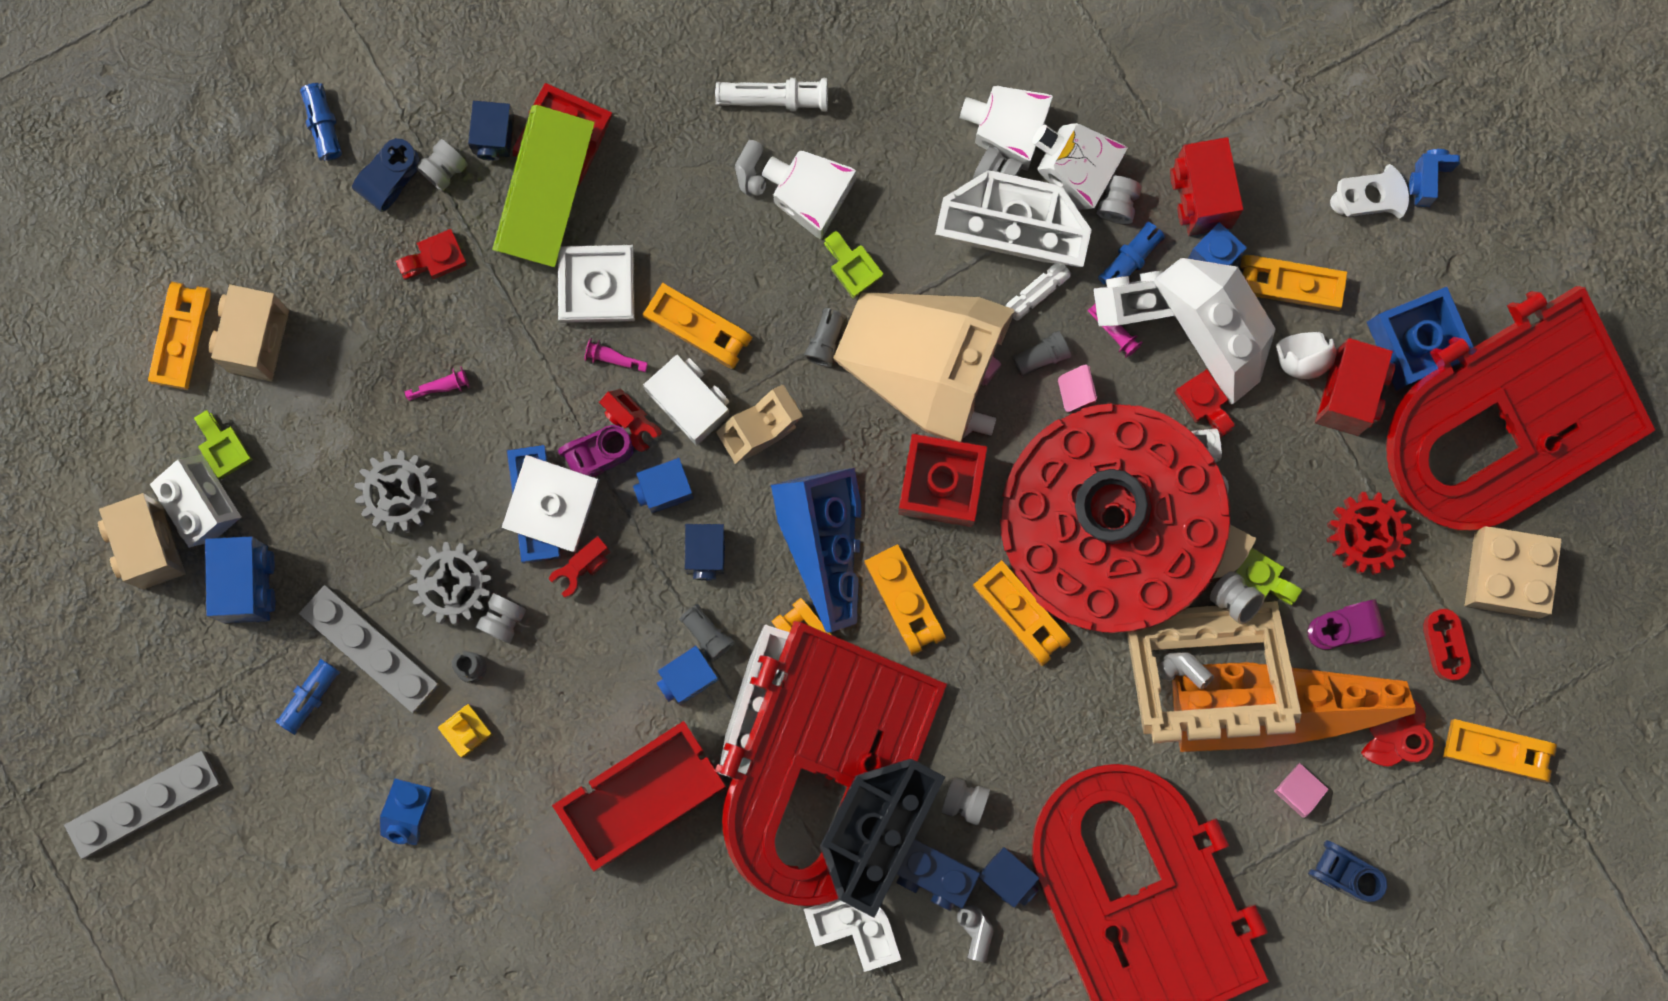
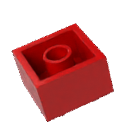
(1206, 186)
(1354, 387)
(942, 480)

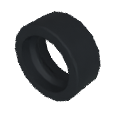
(1102, 479)

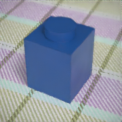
(1218, 247)
(663, 486)
(686, 676)

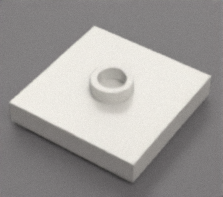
(596, 283)
(550, 503)

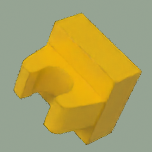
(465, 731)

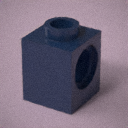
(491, 130)
(704, 550)
(1009, 878)

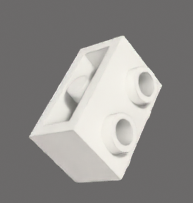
(1130, 302)
(687, 399)
(195, 500)

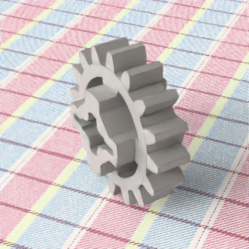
(390, 505)
(433, 585)

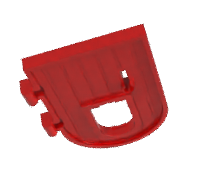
(1542, 383)
(825, 724)
(1170, 933)

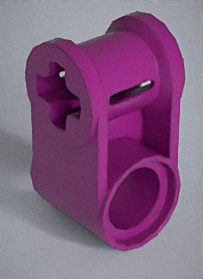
(594, 453)
(1351, 624)

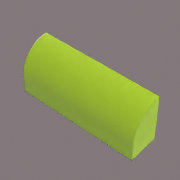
(543, 185)

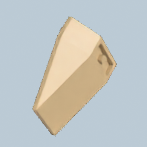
(924, 354)

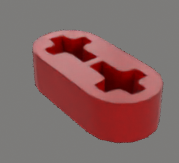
(1437, 646)

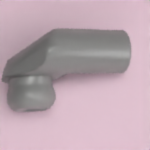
(745, 169)
(1184, 664)
(979, 929)

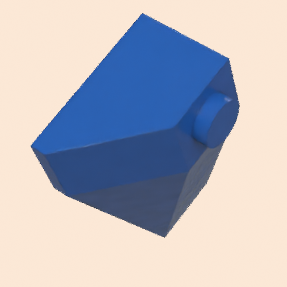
(819, 528)

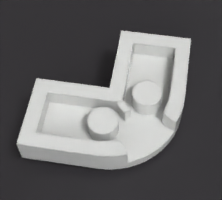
(871, 935)

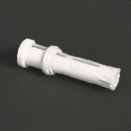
(788, 94)

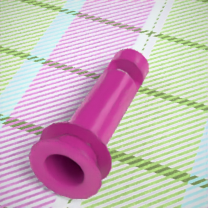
(1120, 335)
(609, 355)
(443, 384)

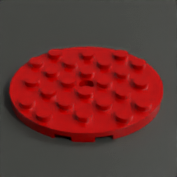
(1127, 582)

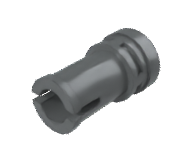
(822, 346)
(1051, 350)
(709, 636)
(469, 666)

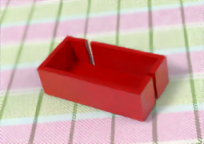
(639, 796)

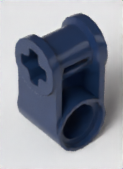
(384, 177)
(1346, 872)

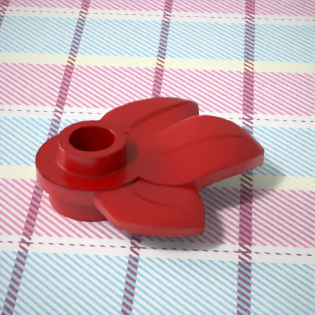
(1391, 738)

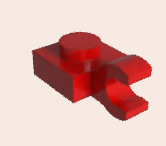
(438, 255)
(1203, 399)
(627, 414)
(588, 559)

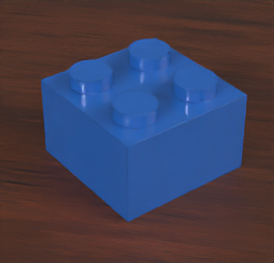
(1415, 331)
(238, 580)

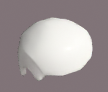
(1306, 355)

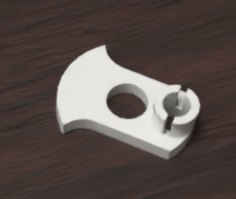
(1353, 201)

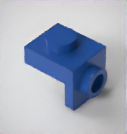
(1424, 180)
(404, 812)

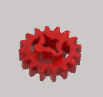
(1381, 542)

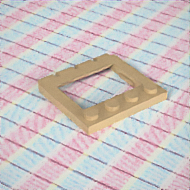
(1212, 628)

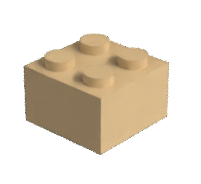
(249, 332)
(140, 542)
(1513, 572)

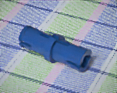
(321, 121)
(1133, 255)
(293, 719)

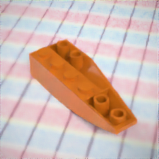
(1327, 700)

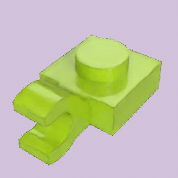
(854, 268)
(223, 448)
(1264, 575)

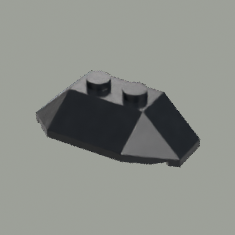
(877, 830)

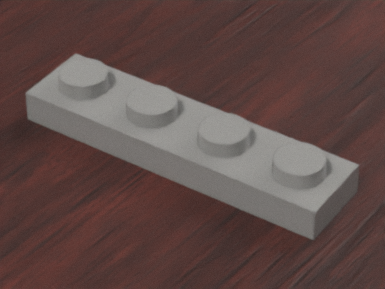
(369, 649)
(143, 805)

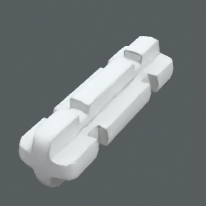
(1038, 290)

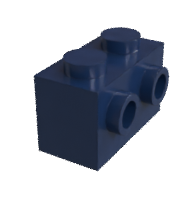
(937, 874)

